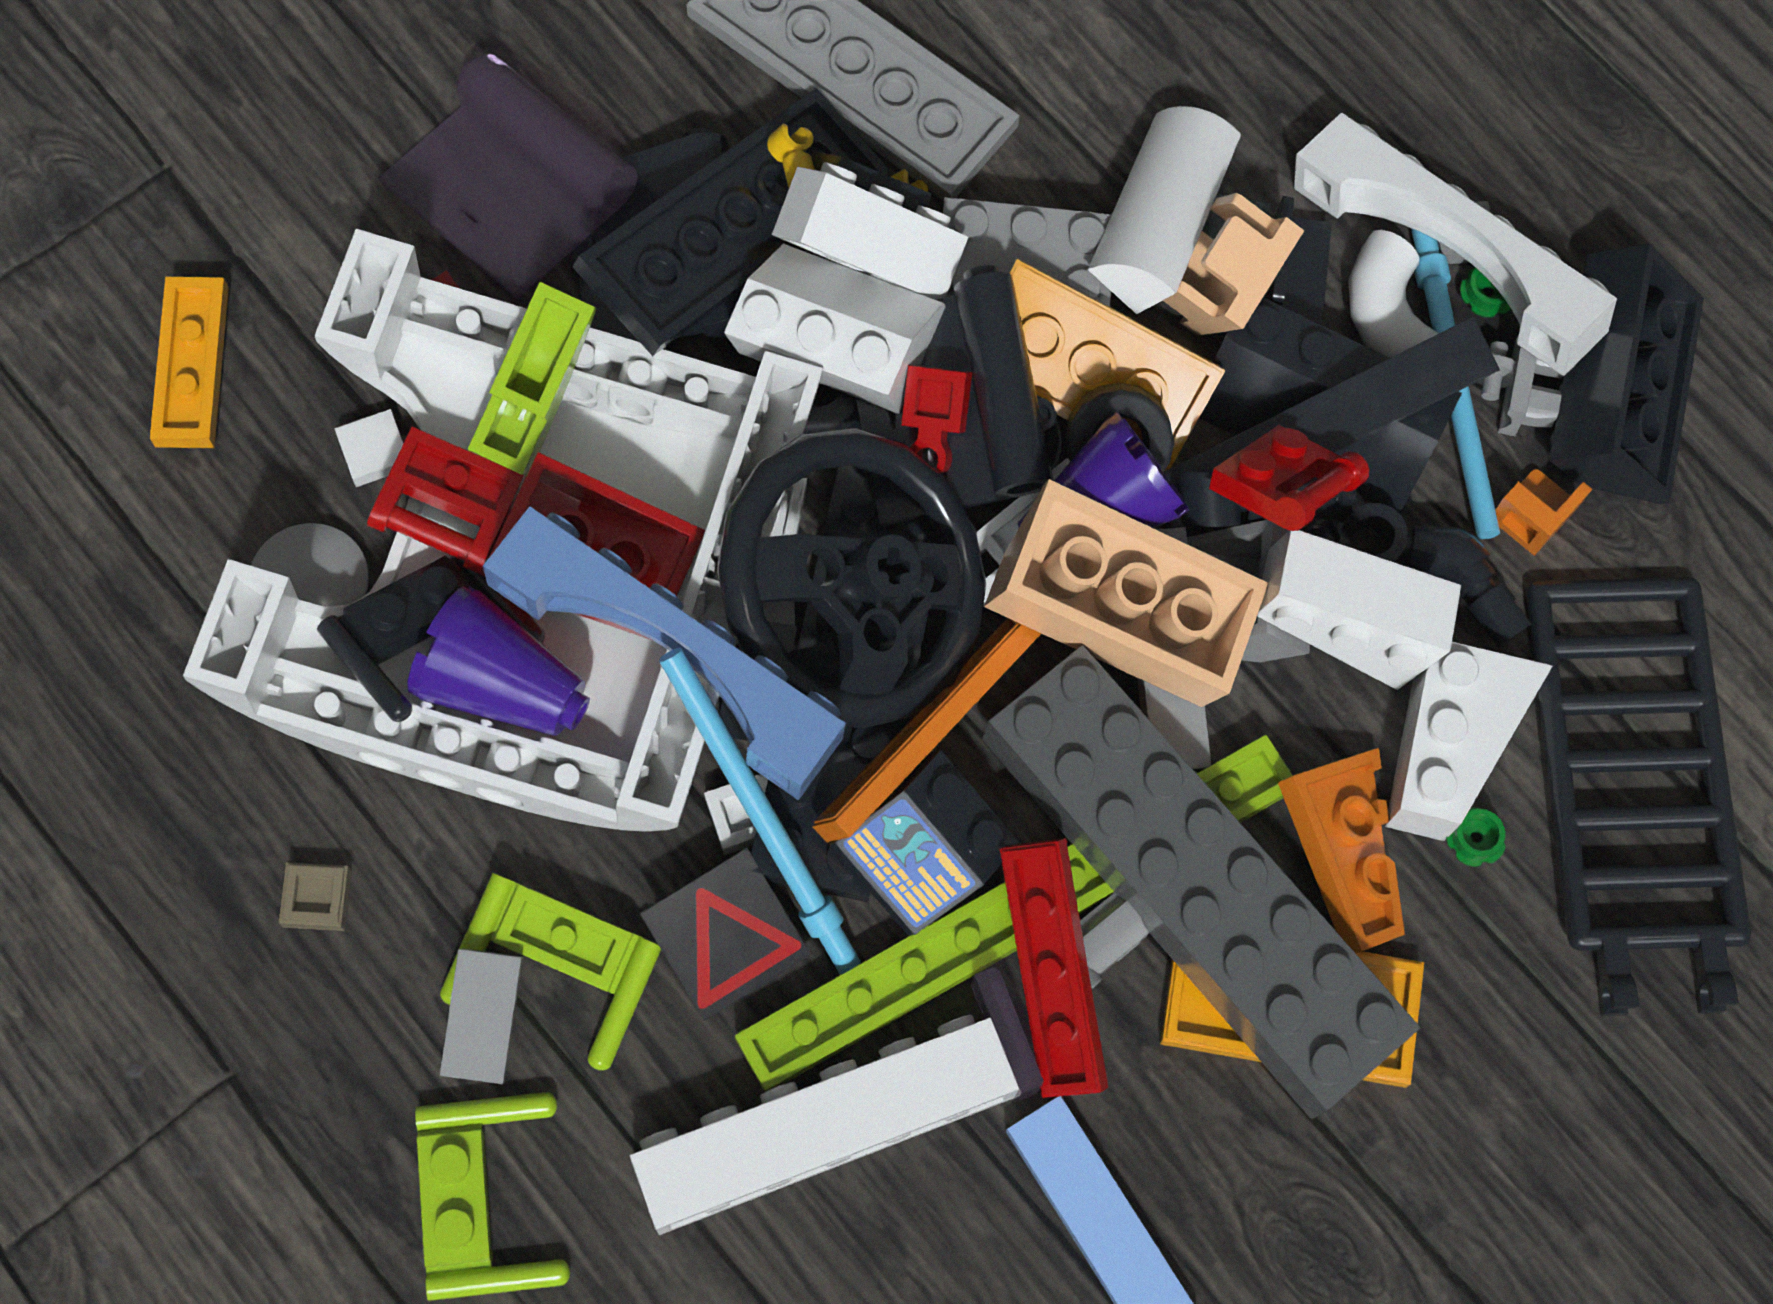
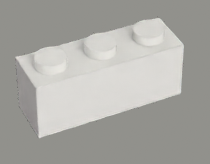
(870, 231)

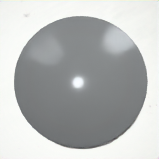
(319, 561)

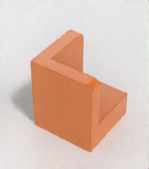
(1537, 510)

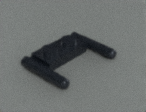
(398, 620)

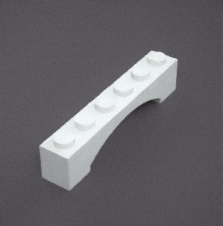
(1360, 173)

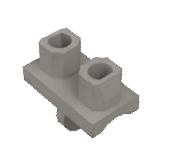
(1522, 400)

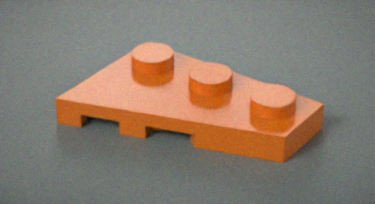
(1344, 843)

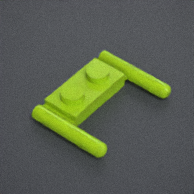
(569, 943)
(457, 1198)

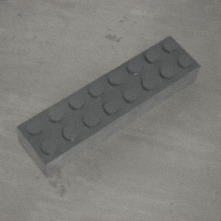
(1199, 883)

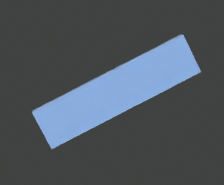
(1094, 1208)

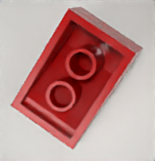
(645, 537)

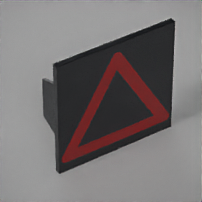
(725, 934)

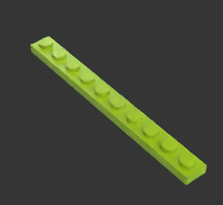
(956, 947)

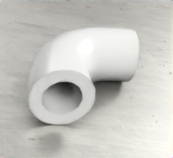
(1379, 295)

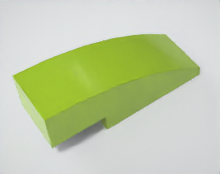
(533, 379)

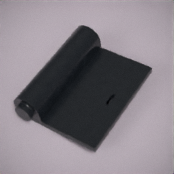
(1004, 437)

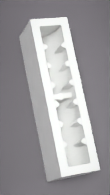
(1164, 206)

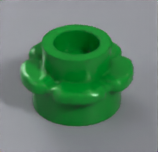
(1482, 304)
(1492, 838)

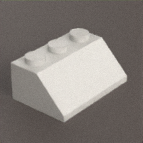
(836, 320)

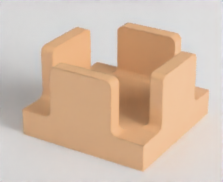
(1234, 269)

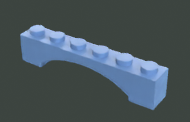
(549, 569)

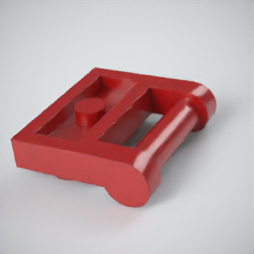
(1275, 465)
(451, 482)

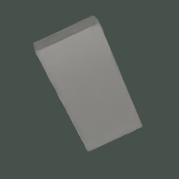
(481, 1016)

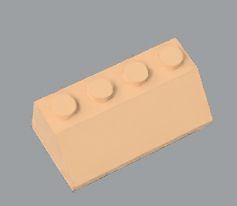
(1127, 595)

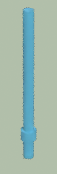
(1433, 276)
(818, 911)

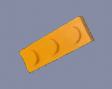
(189, 362)

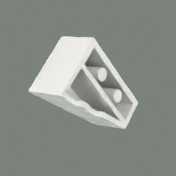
(1359, 606)
(1455, 733)

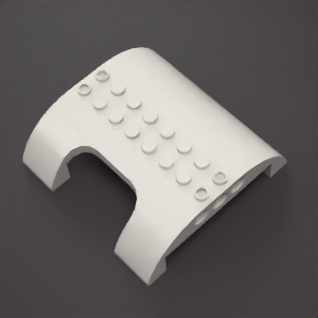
(639, 422)

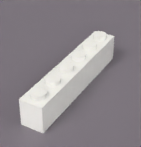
(824, 1124)

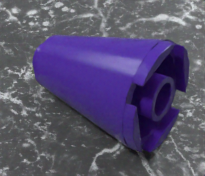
(1123, 476)
(495, 669)

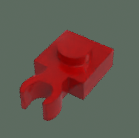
(936, 404)

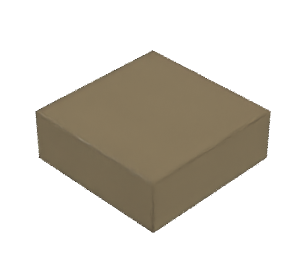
(315, 896)

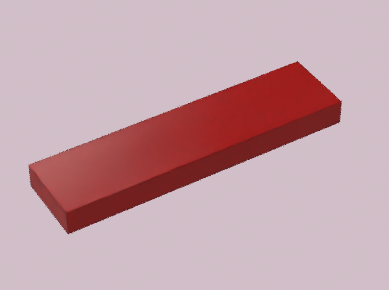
(1054, 968)

